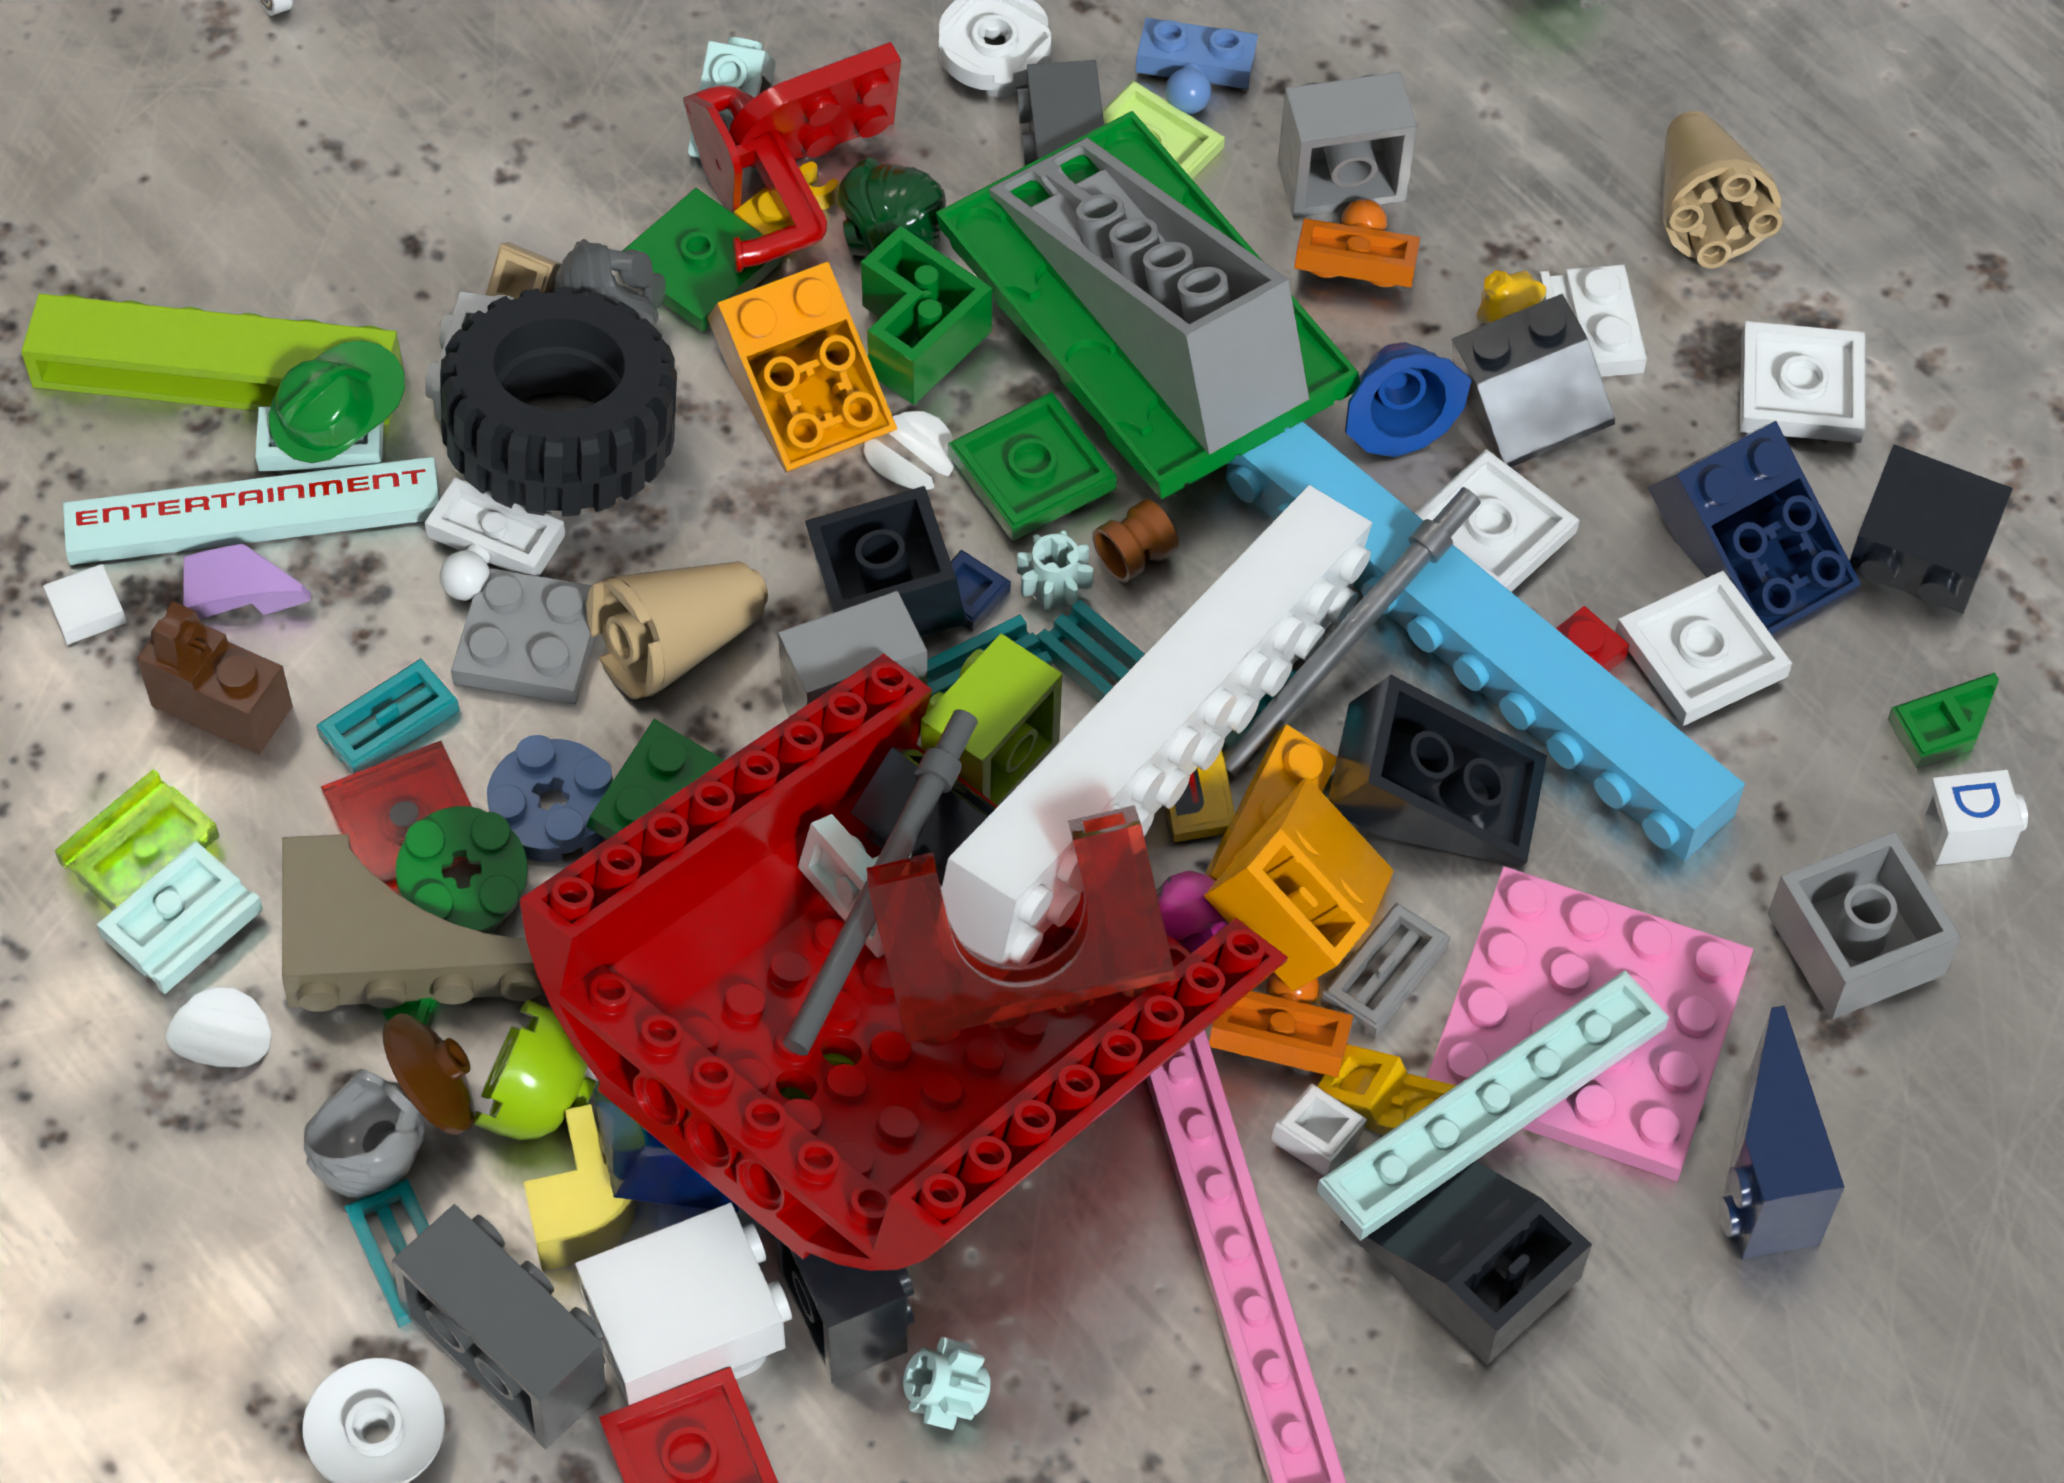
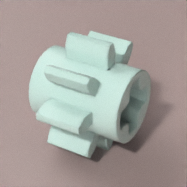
(1055, 570)
(946, 1383)

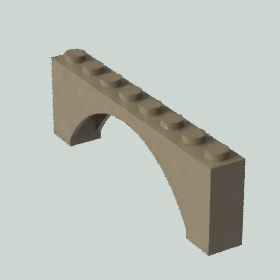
(365, 944)

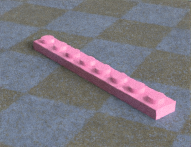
(1242, 1270)

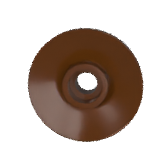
(430, 1072)

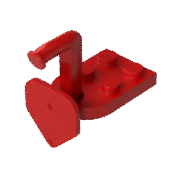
(784, 125)

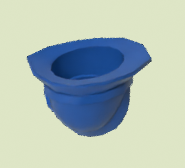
(1405, 400)

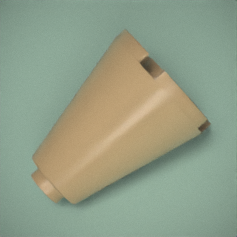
(671, 620)

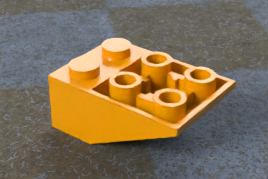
(802, 367)
(1304, 885)

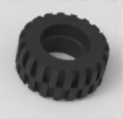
(558, 455)

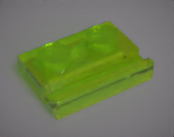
(134, 839)

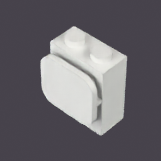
(684, 1304)

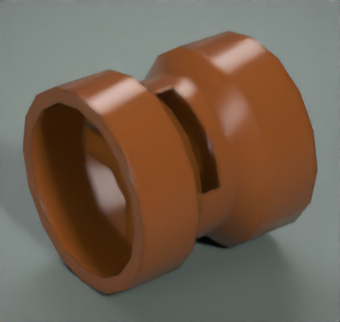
(1137, 539)

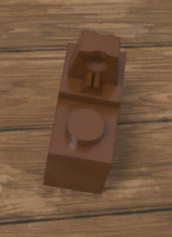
(213, 682)

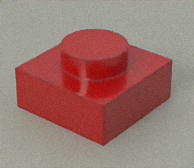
(1595, 638)

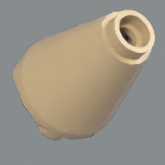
(1715, 193)

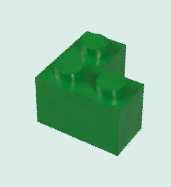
(927, 313)

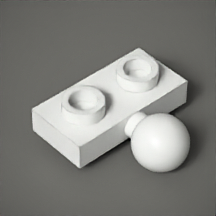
(490, 534)

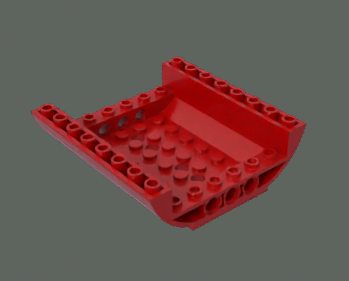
(698, 941)

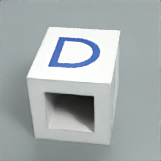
(1973, 817)

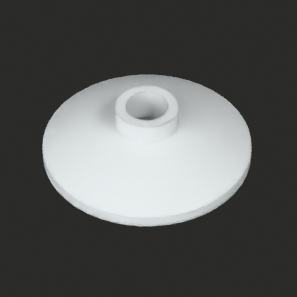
(370, 1396)

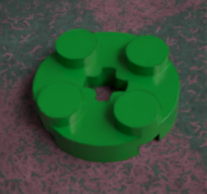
(484, 841)

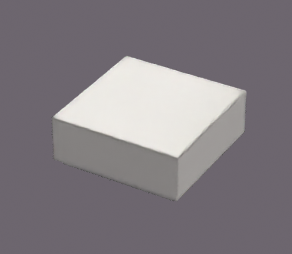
(85, 604)

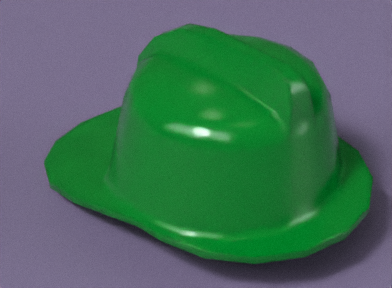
(335, 400)

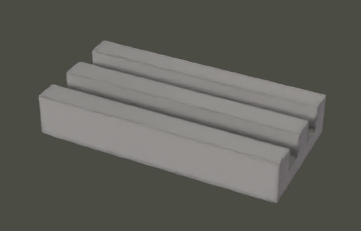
(1376, 1020)

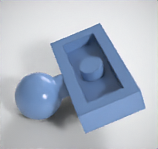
(1194, 59)

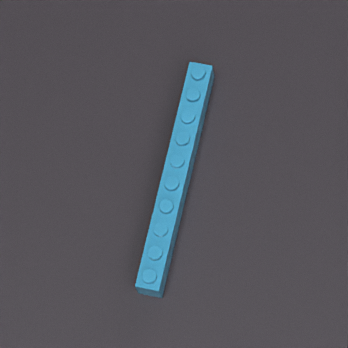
(1511, 654)

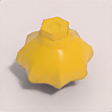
(1508, 294)

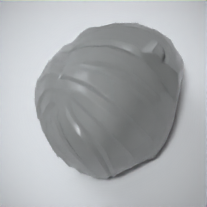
(364, 1136)

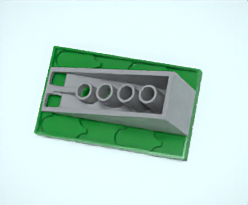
(1165, 309)

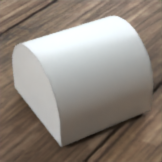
(1319, 1130)

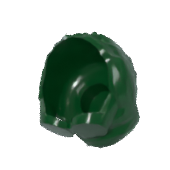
(886, 197)

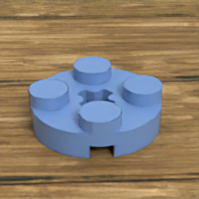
(545, 766)

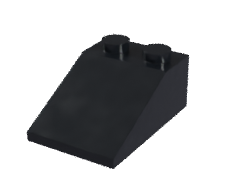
(1435, 776)

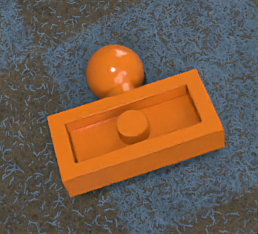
(1358, 247)
(1285, 1028)

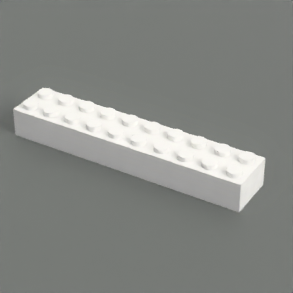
(1157, 724)

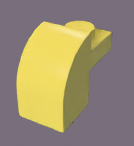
(576, 1209)

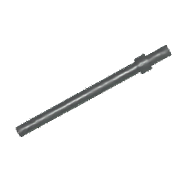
(934, 776)

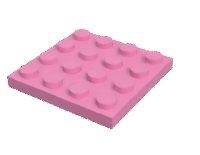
(1554, 947)

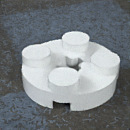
(987, 66)

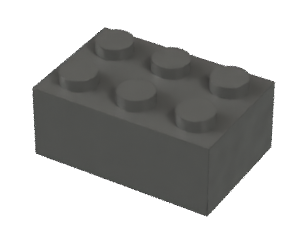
(501, 1324)

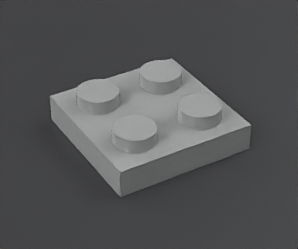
(526, 638)

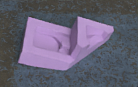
(237, 577)

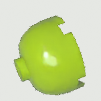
(534, 1079)

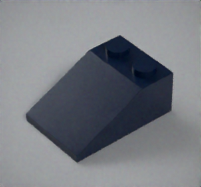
(1782, 1162)

